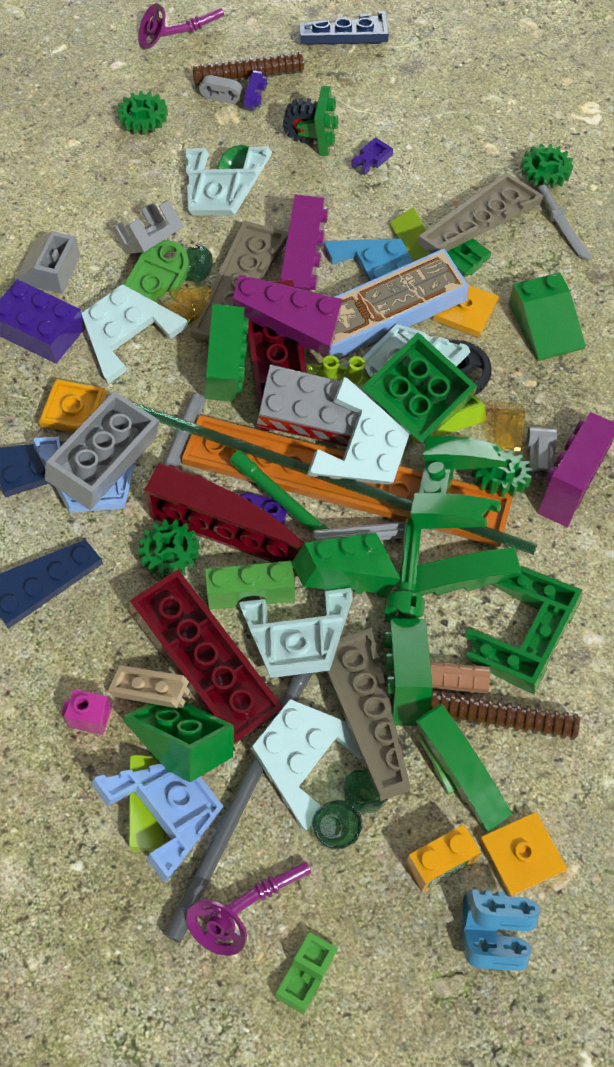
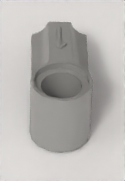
(541, 448)

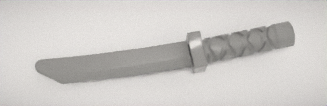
(558, 216)

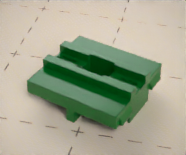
(473, 259)

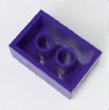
(39, 321)

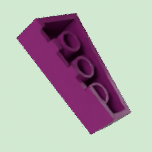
(304, 241)
(290, 311)
(576, 468)

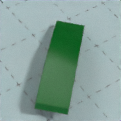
(467, 571)
(464, 767)

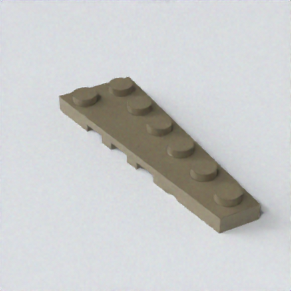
(485, 210)
(250, 256)
(367, 710)

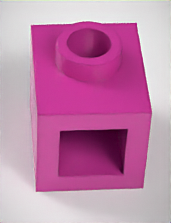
(87, 711)

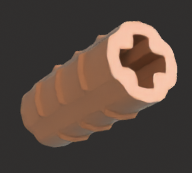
(460, 677)

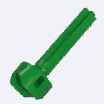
(405, 599)

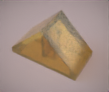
(186, 302)
(508, 425)

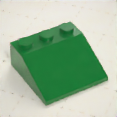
(420, 388)

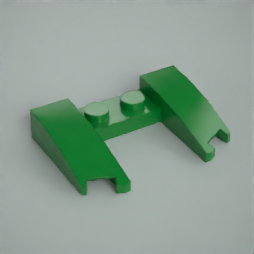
(434, 504)
(528, 665)

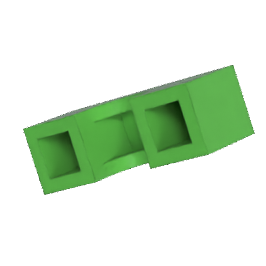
(232, 583)

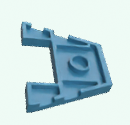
(374, 256)

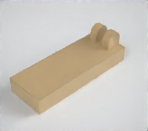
(149, 686)

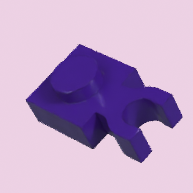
(374, 154)

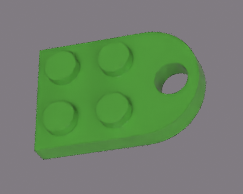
(157, 275)

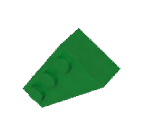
(347, 563)
(409, 670)

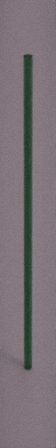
(303, 467)

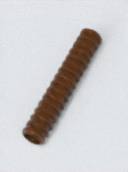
(244, 68)
(509, 715)

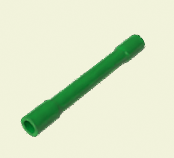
(252, 471)

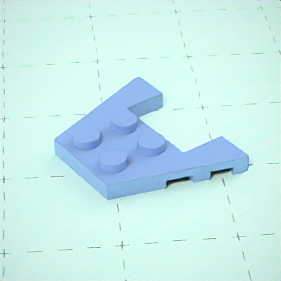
(113, 499)
(178, 805)

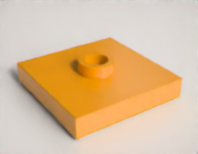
(472, 314)
(70, 405)
(523, 854)

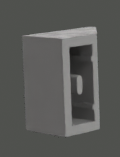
(50, 262)

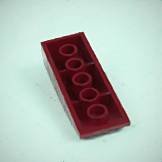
(269, 349)
(218, 515)
(204, 654)

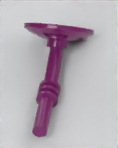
(156, 26)
(222, 919)

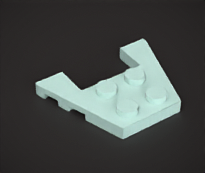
(221, 189)
(120, 318)
(398, 337)
(373, 446)
(298, 644)
(292, 749)

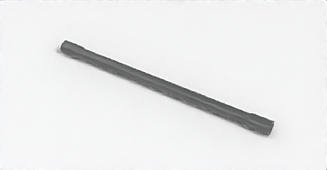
(177, 925)

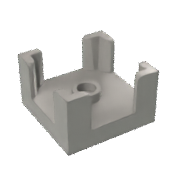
(152, 234)

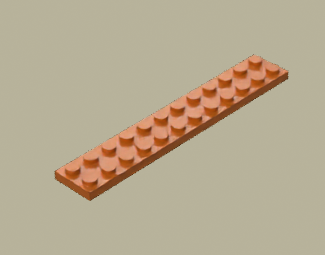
(215, 458)

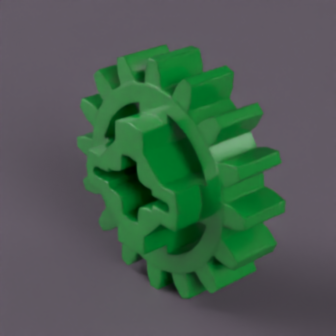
(142, 112)
(547, 166)
(504, 478)
(168, 548)

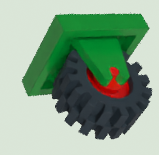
(313, 120)

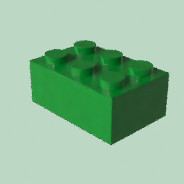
(226, 353)

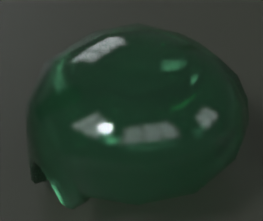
(200, 263)
(361, 792)
(336, 824)

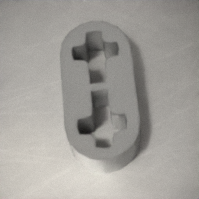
(221, 89)

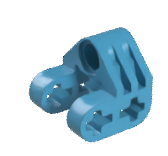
(482, 917)

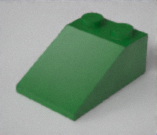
(547, 316)
(183, 738)

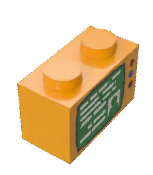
(443, 858)

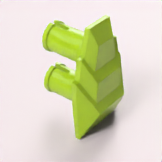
(335, 371)

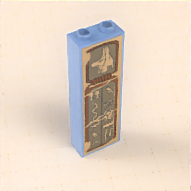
(397, 298)

